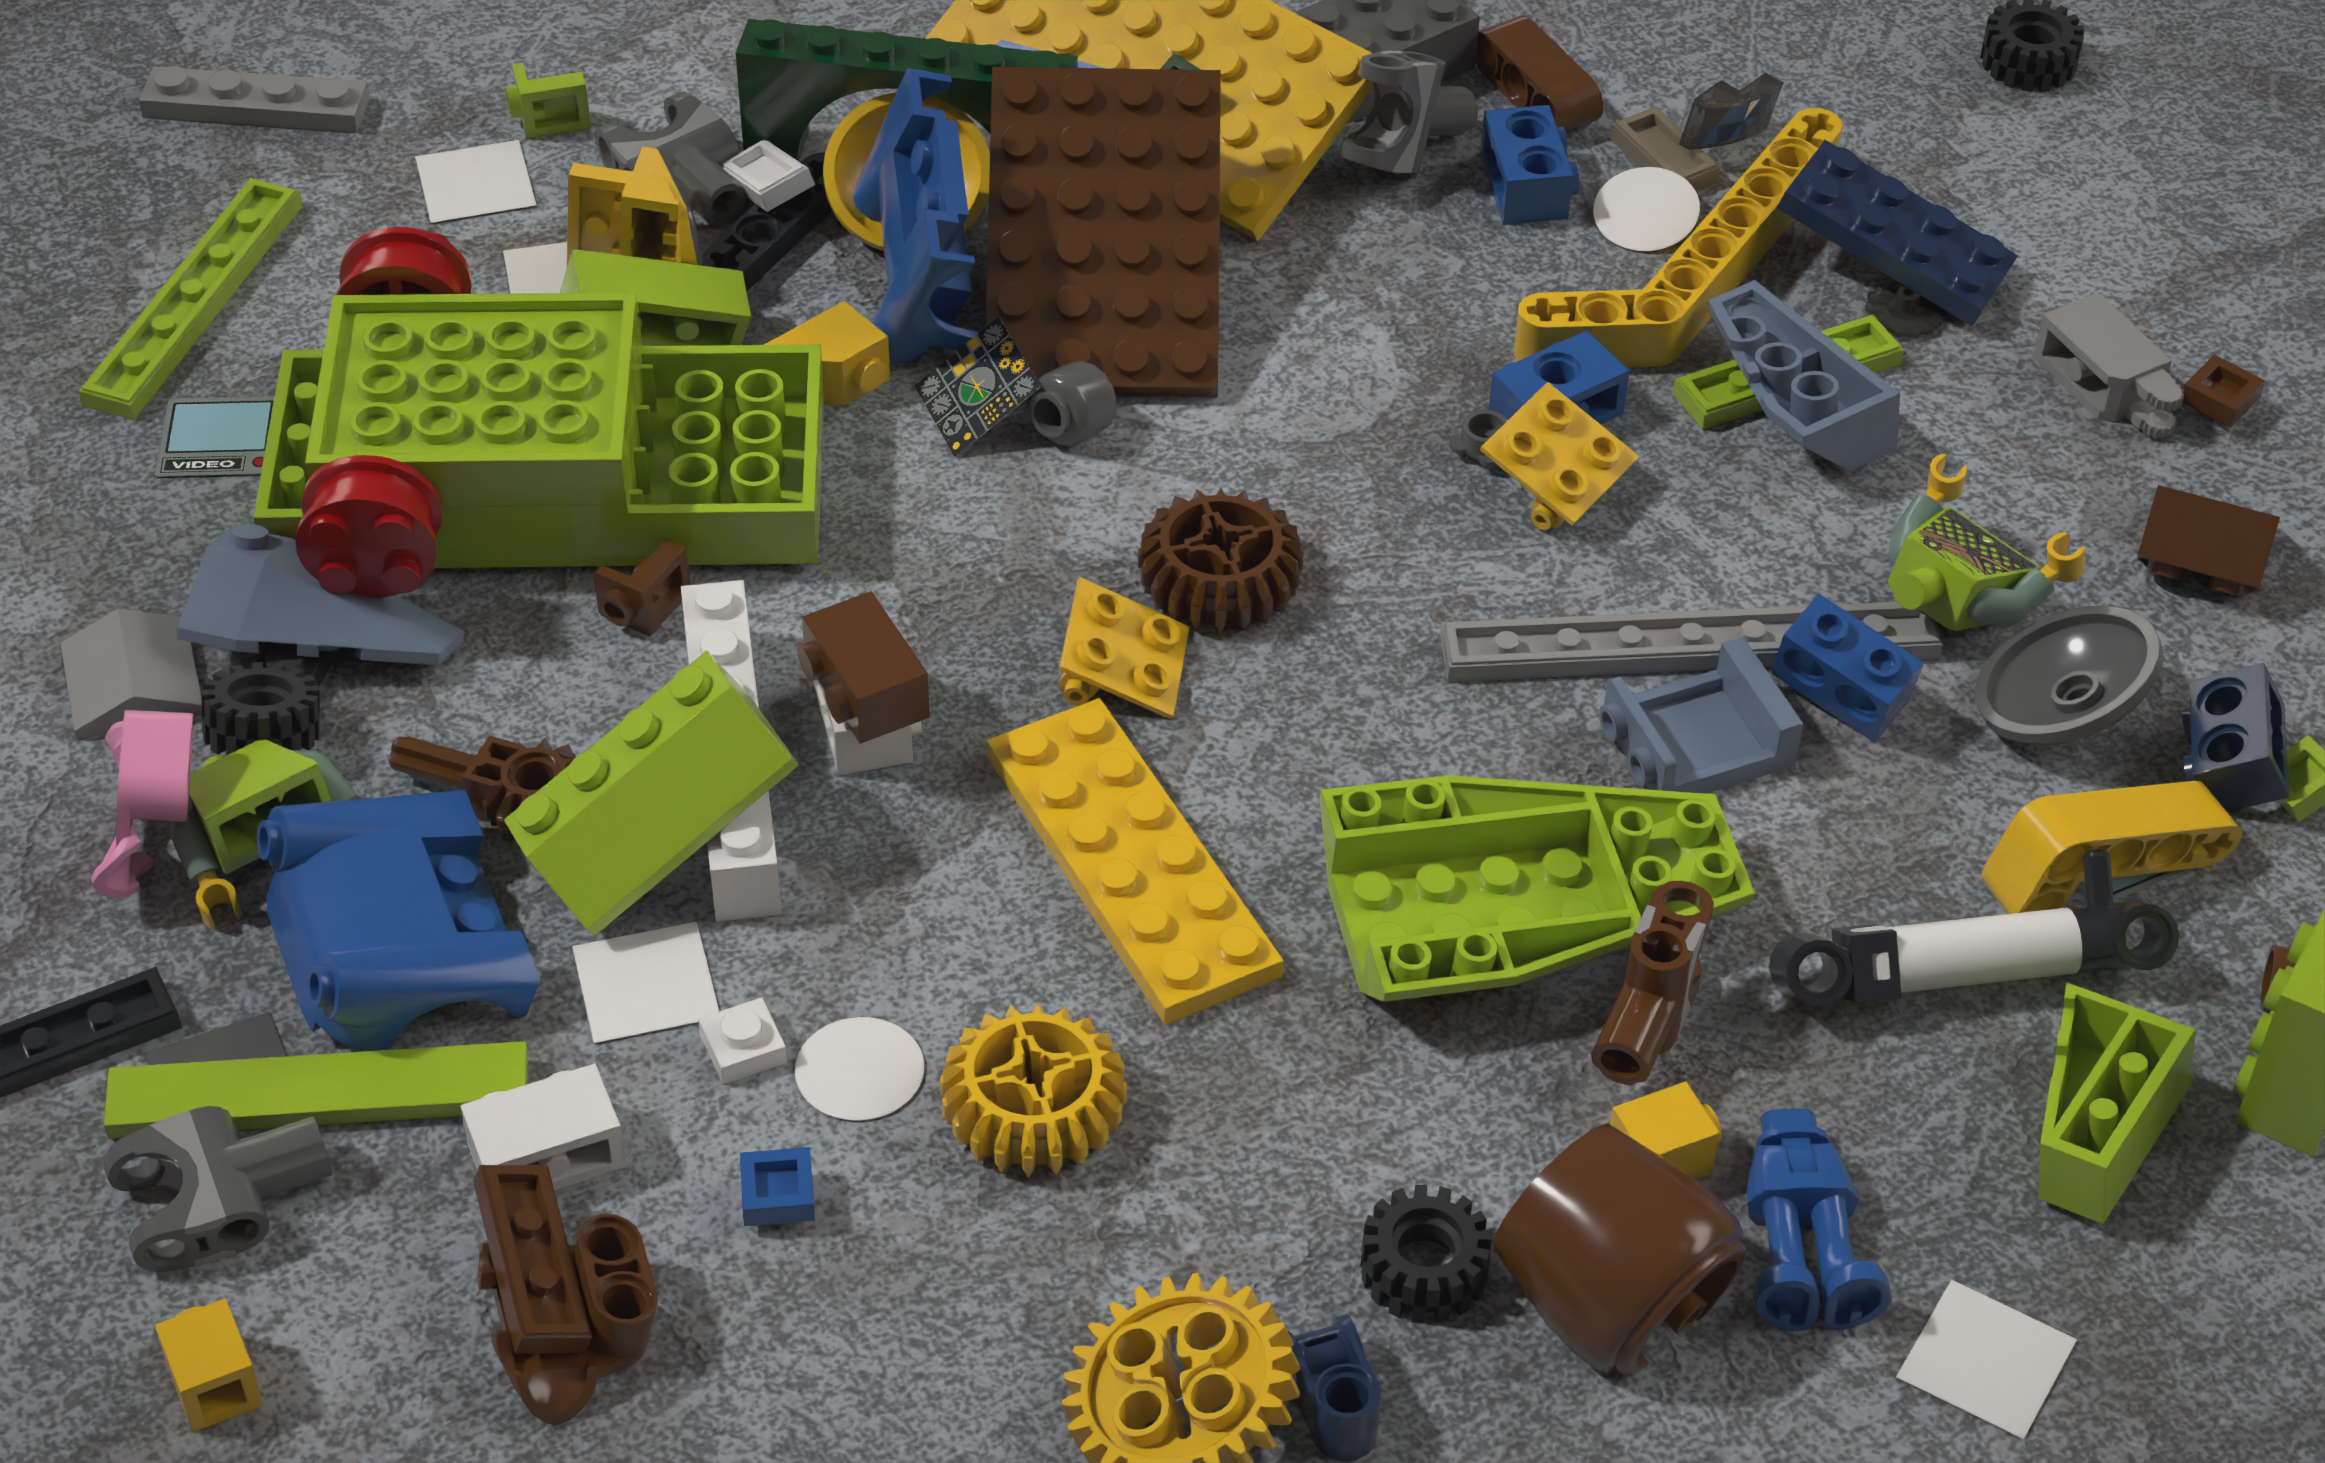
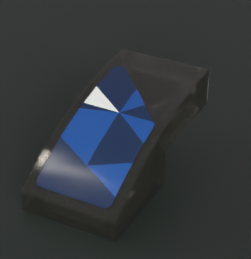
(1729, 114)

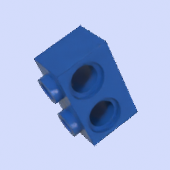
(1528, 164)
(1847, 667)

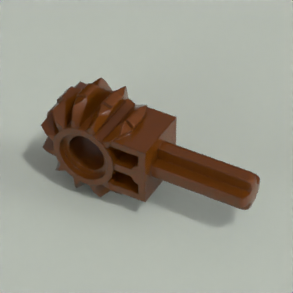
(494, 779)

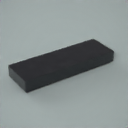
(85, 1030)

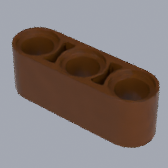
(1537, 72)

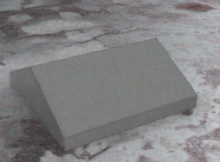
(128, 665)

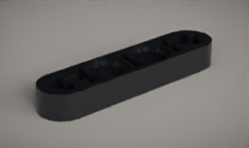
(783, 228)

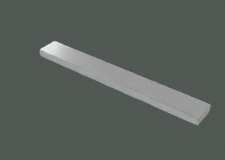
(1649, 641)

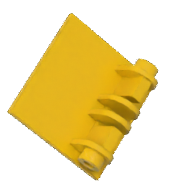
(1558, 456)
(1121, 650)

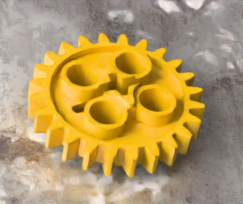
(1245, 1370)

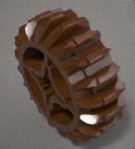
(1220, 560)

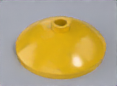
(851, 147)

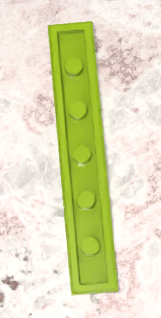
(190, 299)
(321, 1086)

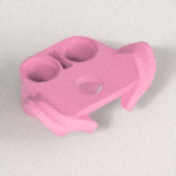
(153, 785)

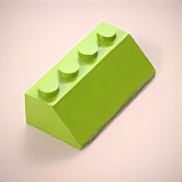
(650, 792)

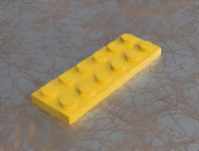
(1134, 861)

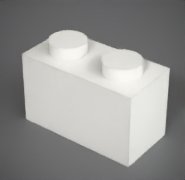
(550, 1123)

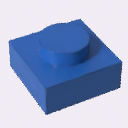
(777, 1186)

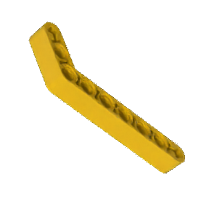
(1662, 319)

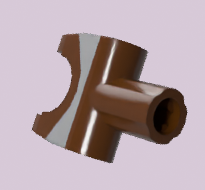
(1657, 987)

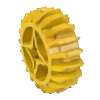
(1005, 1116)

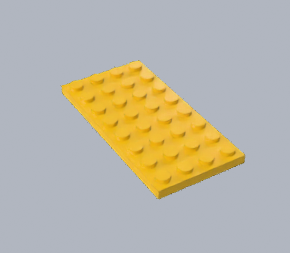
(1282, 76)

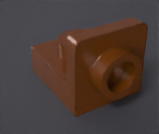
(648, 594)

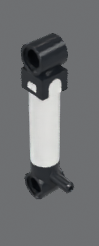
(1883, 961)

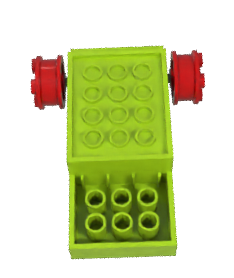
(528, 433)

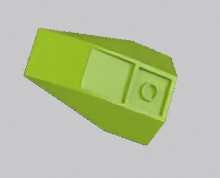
(1509, 878)

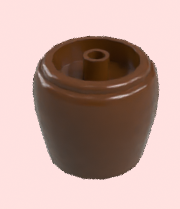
(1617, 1246)

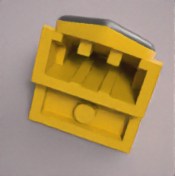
(631, 211)

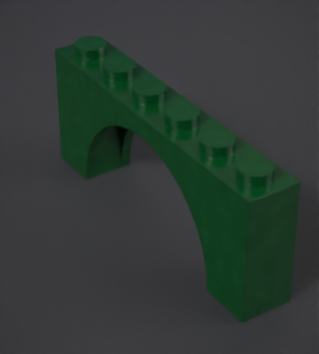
(799, 69)

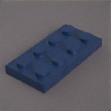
(1897, 231)

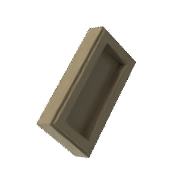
(1654, 142)

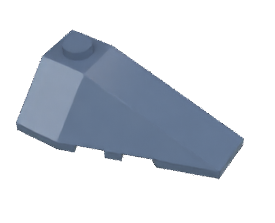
(1807, 379)
(260, 592)

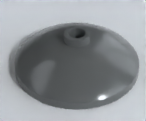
(2069, 675)

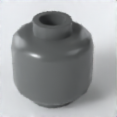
(1073, 403)

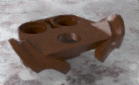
(619, 1310)

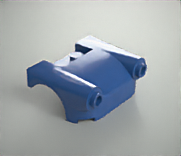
(919, 197)
(388, 914)

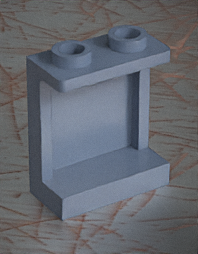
(1704, 727)

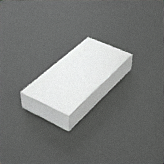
(768, 174)

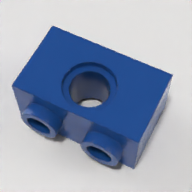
(1575, 367)

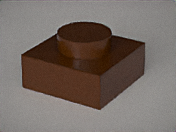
(2222, 390)

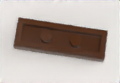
(532, 1259)

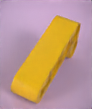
(2140, 826)

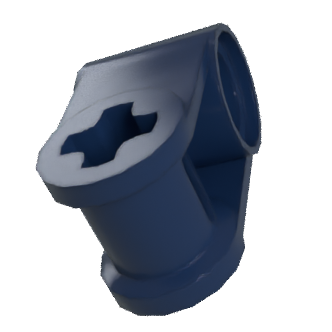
(1337, 1380)

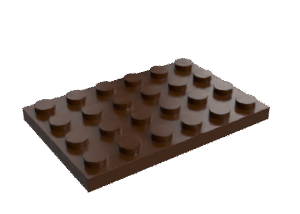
(1108, 223)

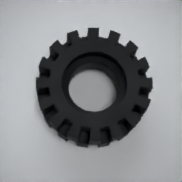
(2032, 44)
(260, 706)
(1420, 1286)

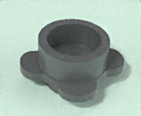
(1476, 430)

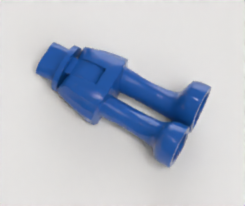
(1805, 1184)

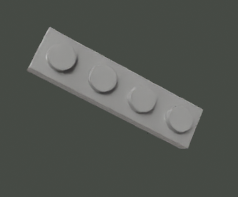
(254, 99)

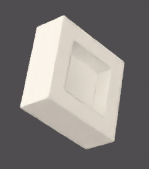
(742, 1040)

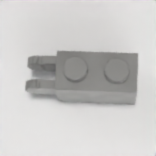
(2109, 365)

